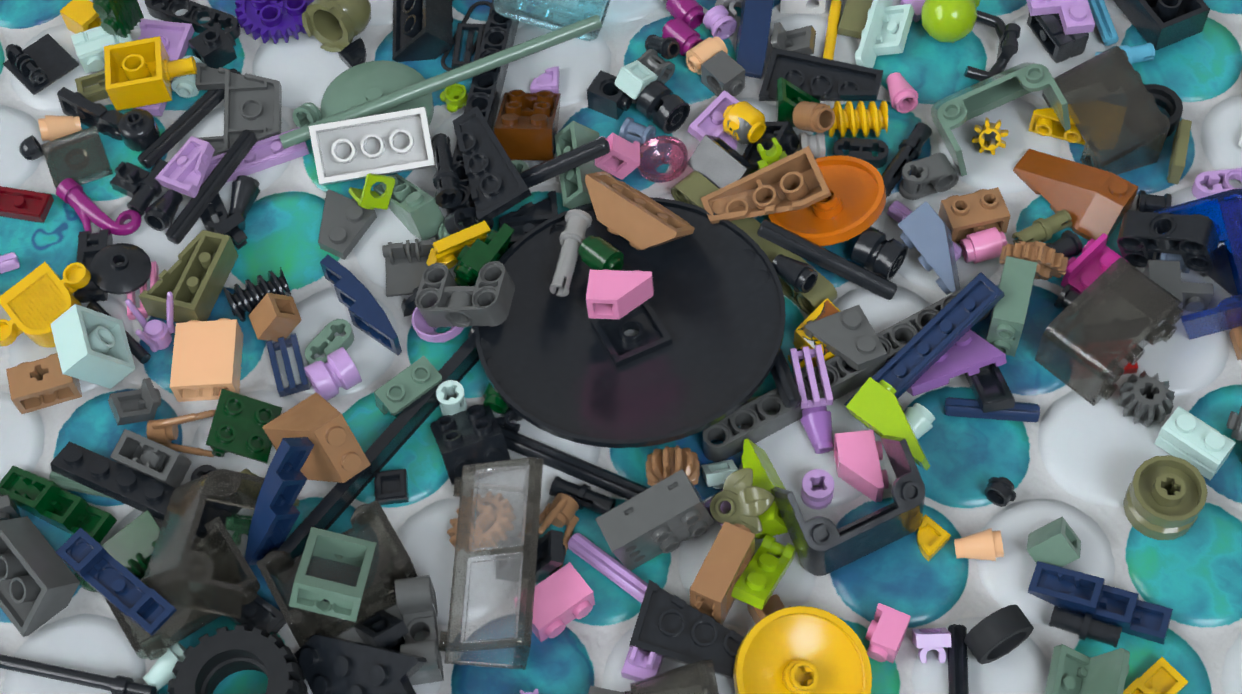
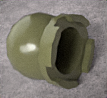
(336, 21)

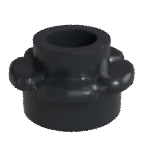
(1000, 491)

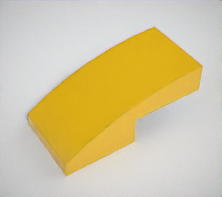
(1158, 679)

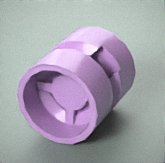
(335, 373)

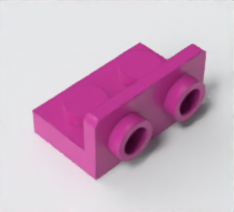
(1090, 264)

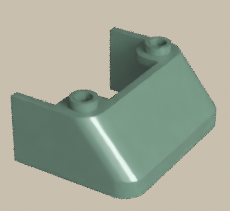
(991, 93)

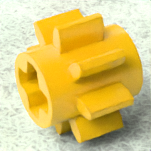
(987, 128)

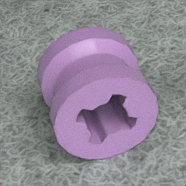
(720, 22)
(819, 496)

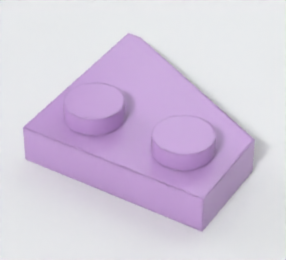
(711, 120)
(187, 168)

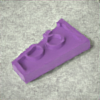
(963, 357)

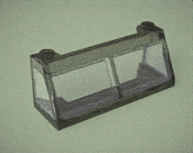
(494, 564)

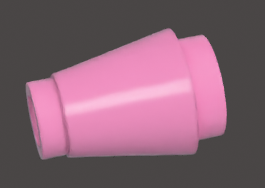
(901, 93)

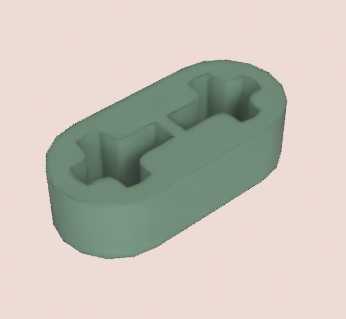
(326, 342)

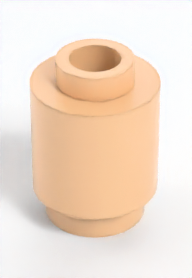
(704, 51)

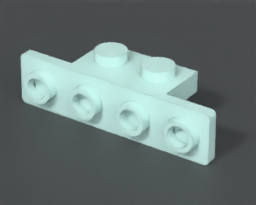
(884, 31)

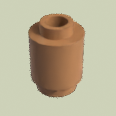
(813, 117)

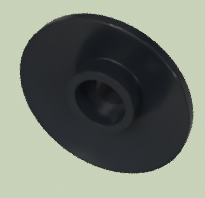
(123, 277)

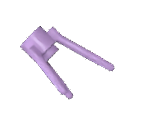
(155, 332)

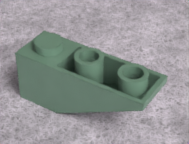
(413, 208)

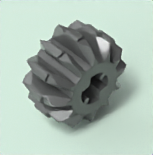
(1146, 398)

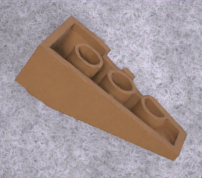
(777, 188)

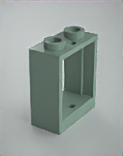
(1011, 311)
(343, 599)

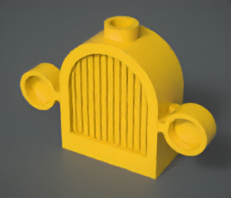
(39, 302)

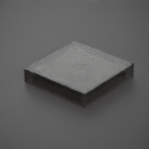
(77, 157)

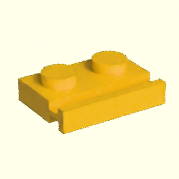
(448, 248)

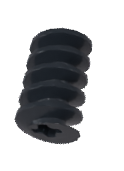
(249, 298)

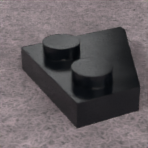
(530, 216)

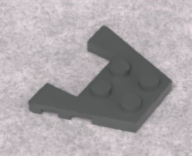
(248, 104)

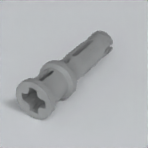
(570, 239)

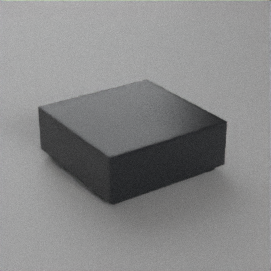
(391, 486)

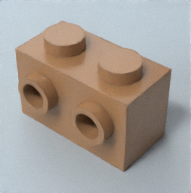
(974, 213)

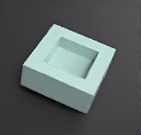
(717, 472)

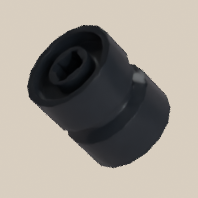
(662, 107)
(876, 251)

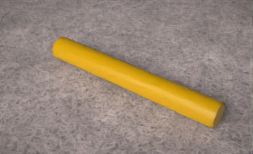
(832, 28)

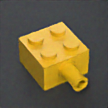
(142, 72)

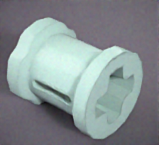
(451, 397)

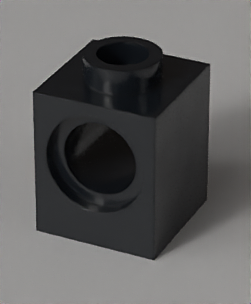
(607, 97)

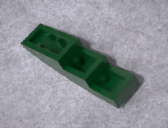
(54, 505)

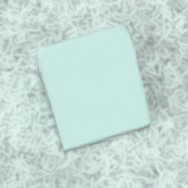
(634, 78)

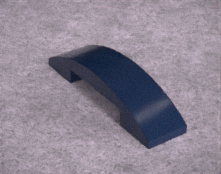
(115, 582)

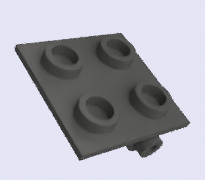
(405, 265)

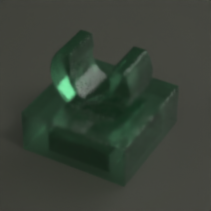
(240, 524)

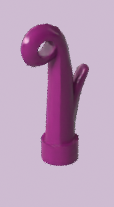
(88, 211)

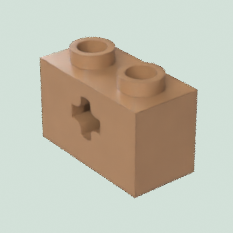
(41, 384)

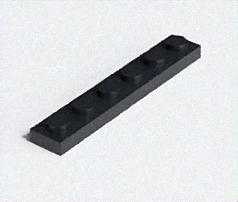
(124, 484)

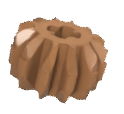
(670, 460)

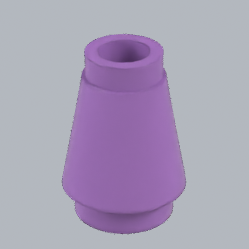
(818, 427)

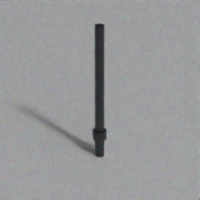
(116, 685)

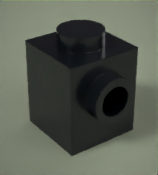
(214, 47)

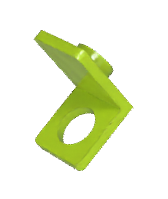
(370, 199)

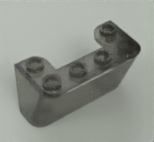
(1113, 113)

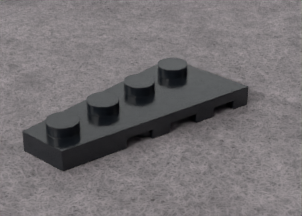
(820, 77)

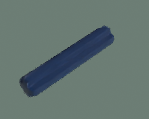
(970, 408)

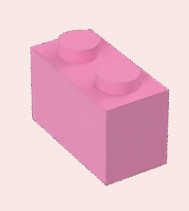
(560, 601)

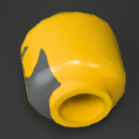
(744, 122)

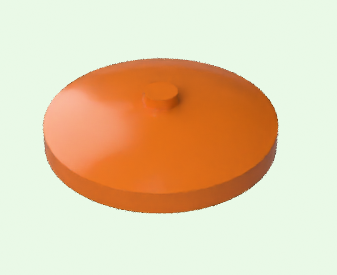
(854, 203)

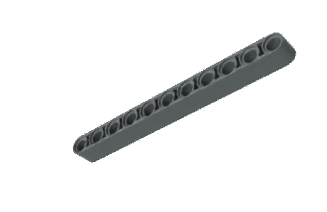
(840, 381)

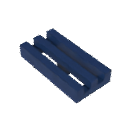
(283, 345)

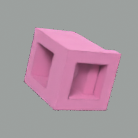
(621, 159)
(886, 633)

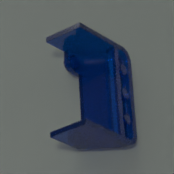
(1226, 213)

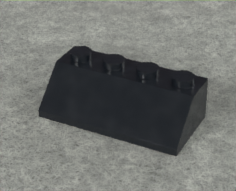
(421, 29)

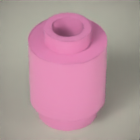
(983, 245)

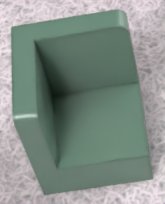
(1054, 544)

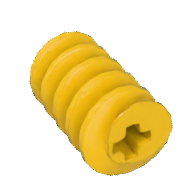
(860, 118)

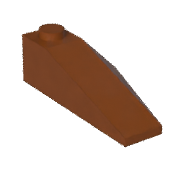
(1088, 194)

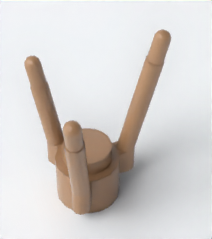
(166, 430)
(560, 513)

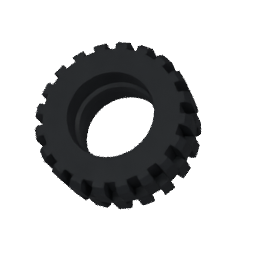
(233, 652)

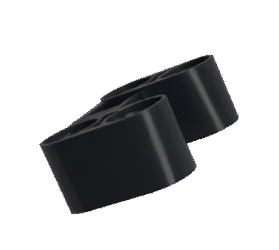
(1187, 235)

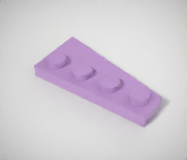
(176, 42)

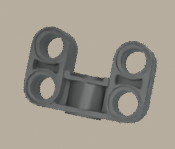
(450, 305)
(419, 612)

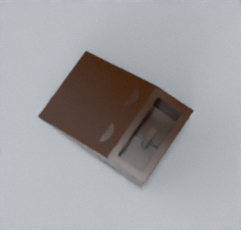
(528, 124)

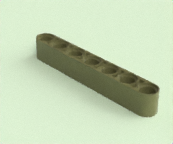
(697, 186)

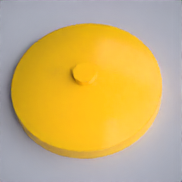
(802, 654)

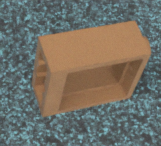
(721, 570)

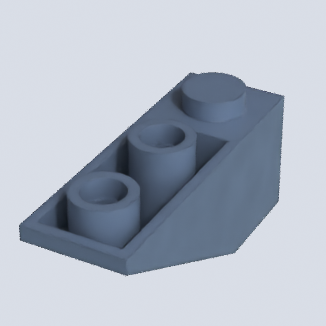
(934, 241)

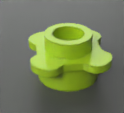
(451, 93)

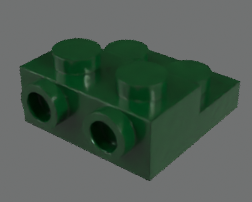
(480, 253)

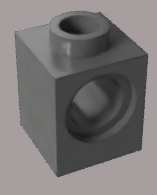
(723, 74)

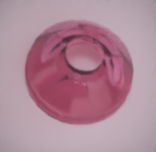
(661, 151)

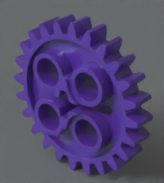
(271, 18)

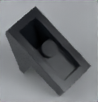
(382, 631)

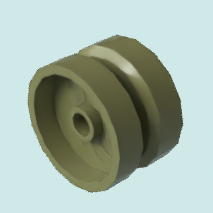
(1165, 497)

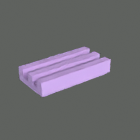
(807, 354)

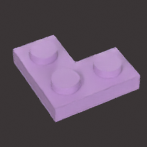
(1074, 14)

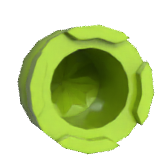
(949, 19)

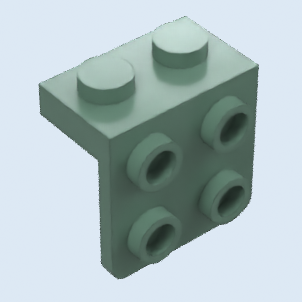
(1079, 674)

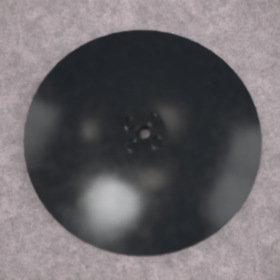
(698, 346)

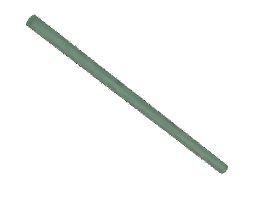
(450, 77)

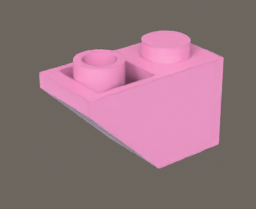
(616, 293)
(858, 462)

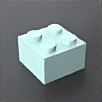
(92, 346)

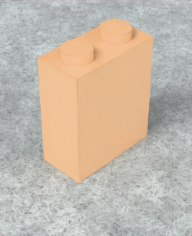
(206, 359)

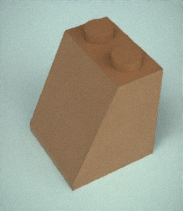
(335, 449)

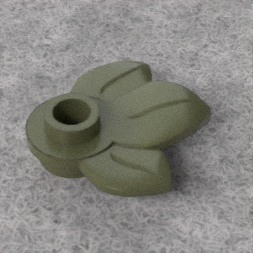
(745, 500)

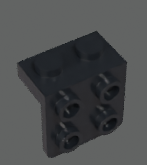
(469, 439)

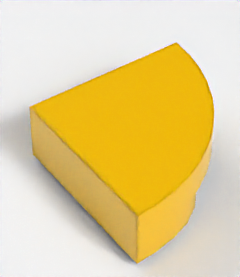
(931, 537)

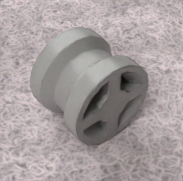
(815, 142)

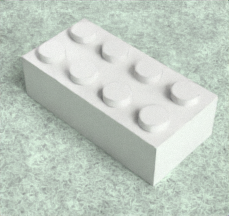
(372, 145)

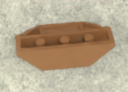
(633, 213)

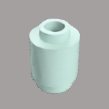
(185, 85)

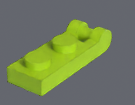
(763, 572)

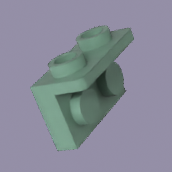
(407, 387)

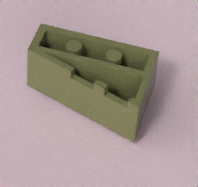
(193, 279)

